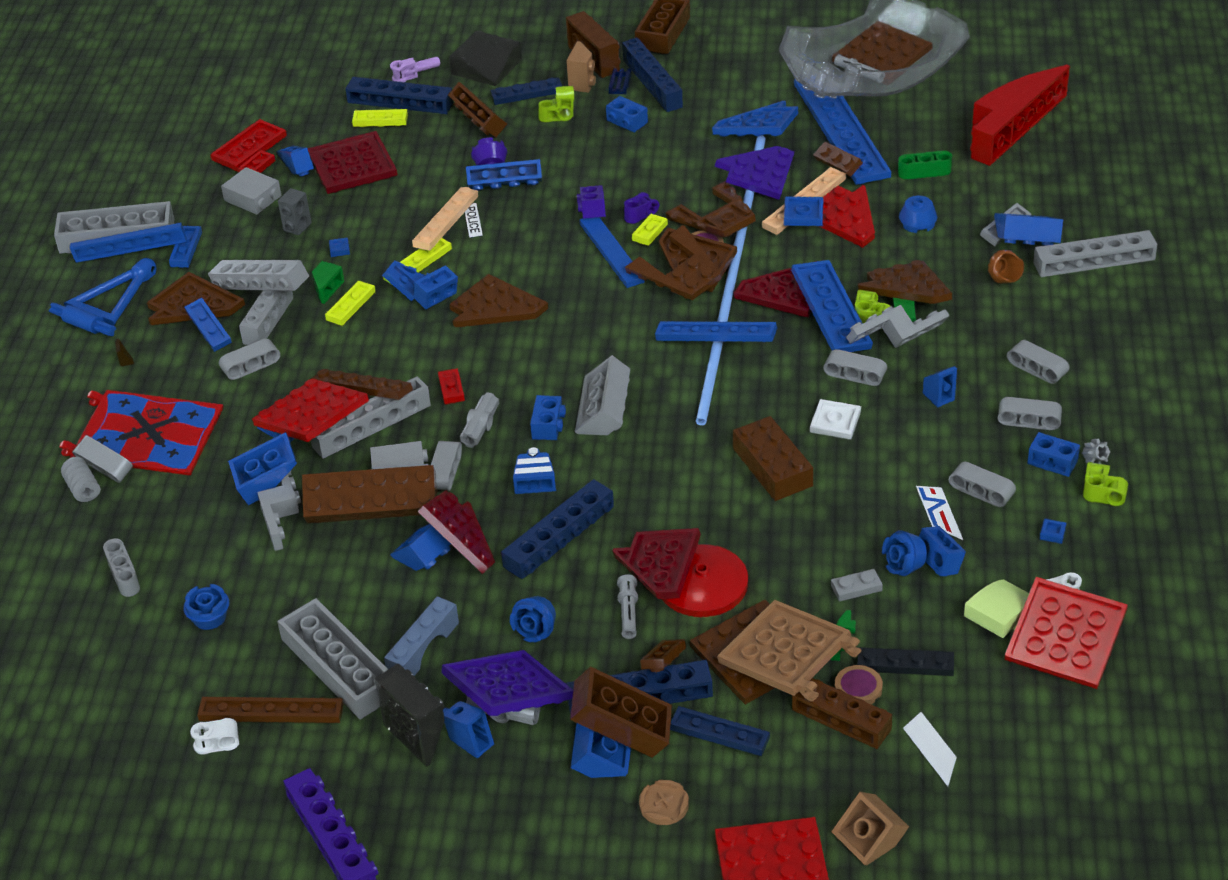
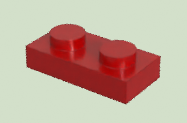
(258, 162)
(451, 386)

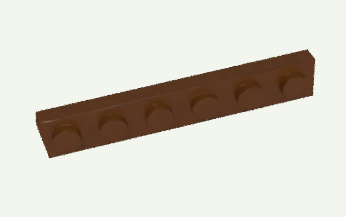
(367, 384)
(271, 709)

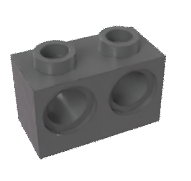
(294, 211)

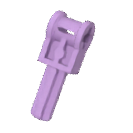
(408, 68)

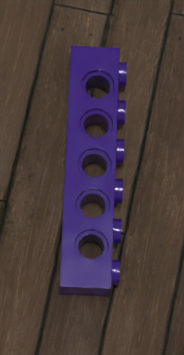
(328, 827)

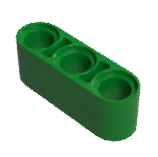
(924, 164)

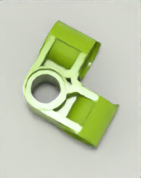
(553, 109)
(868, 305)
(1104, 488)

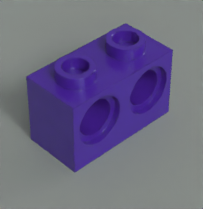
(591, 201)

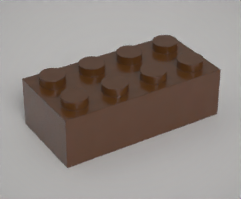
(663, 24)
(599, 42)
(773, 458)
(621, 712)

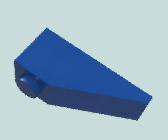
(296, 159)

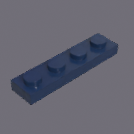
(525, 91)
(720, 731)

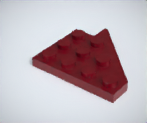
(776, 291)
(459, 527)
(661, 559)

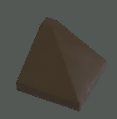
(123, 355)

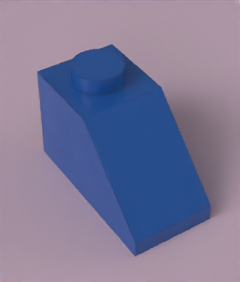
(941, 386)

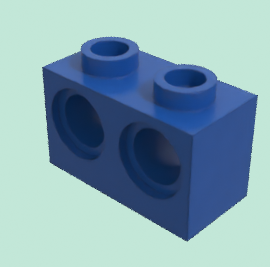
(626, 114)
(435, 287)
(546, 417)
(1053, 454)
(943, 552)

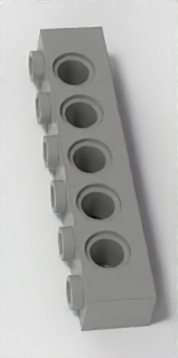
(1095, 253)
(259, 274)
(371, 418)

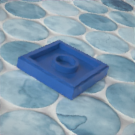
(803, 211)

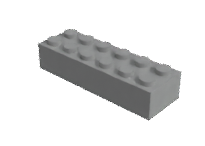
(104, 222)
(333, 655)

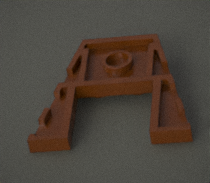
(721, 221)
(688, 278)

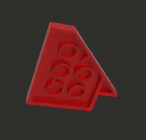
(848, 215)

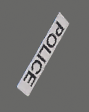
(473, 221)

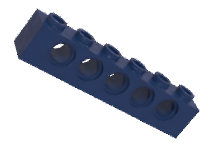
(652, 75)
(399, 95)
(557, 529)
(671, 685)

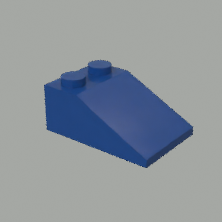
(262, 467)

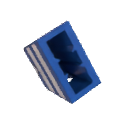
(533, 473)

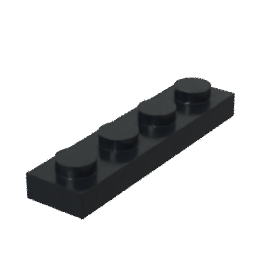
(907, 661)

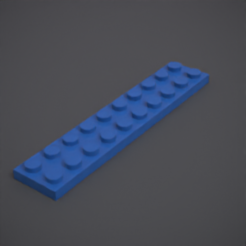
(846, 133)

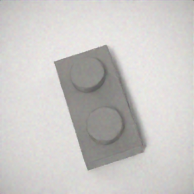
(856, 585)

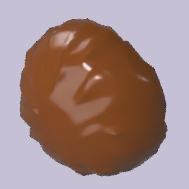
(1005, 267)

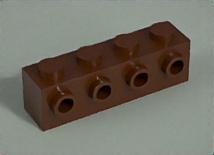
(477, 109)
(845, 714)

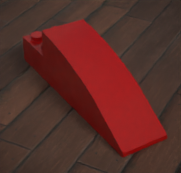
(1013, 110)

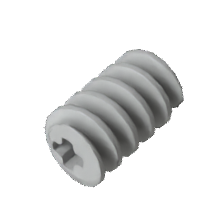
(80, 479)

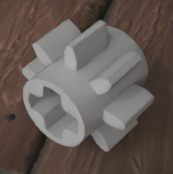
(1096, 451)

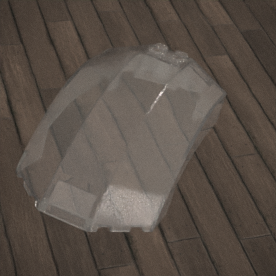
(810, 50)

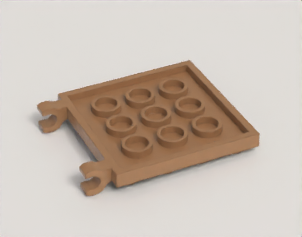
(787, 648)

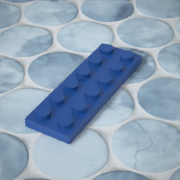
(829, 304)

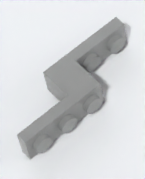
(897, 325)
(276, 504)

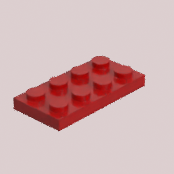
(243, 146)

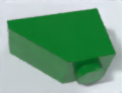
(327, 279)

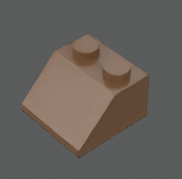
(581, 68)
(869, 828)

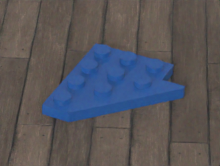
(765, 120)

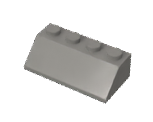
(603, 398)

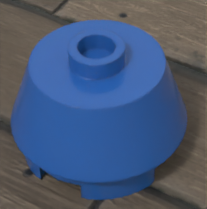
(918, 214)
(904, 553)
(206, 606)
(533, 618)

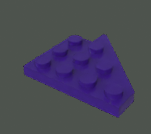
(759, 170)

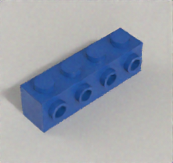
(503, 174)

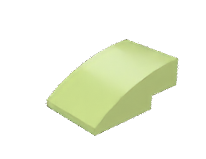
(997, 607)

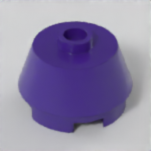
(489, 152)

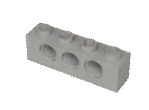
(264, 315)

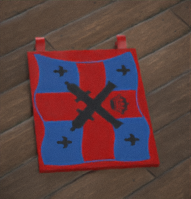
(150, 429)

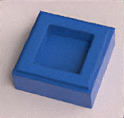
(339, 247)
(1053, 531)

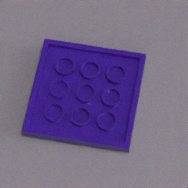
(507, 682)

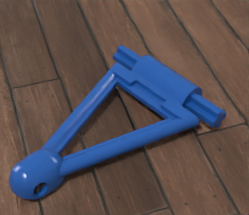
(97, 320)

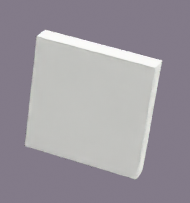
(835, 419)

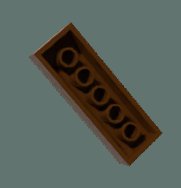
(367, 493)

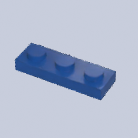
(183, 252)
(208, 324)

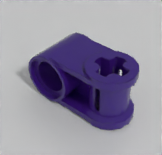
(639, 208)

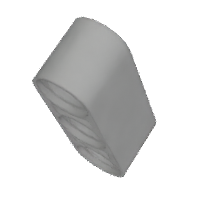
(249, 359)
(1038, 361)
(855, 367)
(1030, 413)
(103, 459)
(446, 463)
(982, 484)
(121, 567)

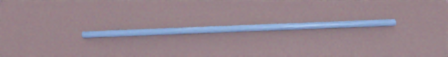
(725, 309)

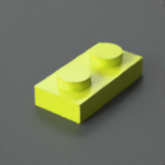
(649, 229)

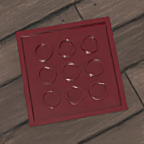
(352, 162)

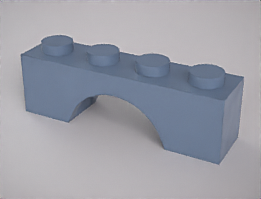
(438, 619)

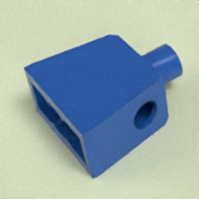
(468, 728)

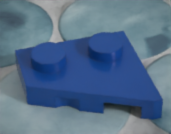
(402, 278)

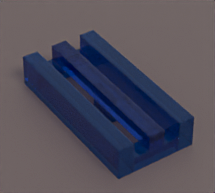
(620, 74)

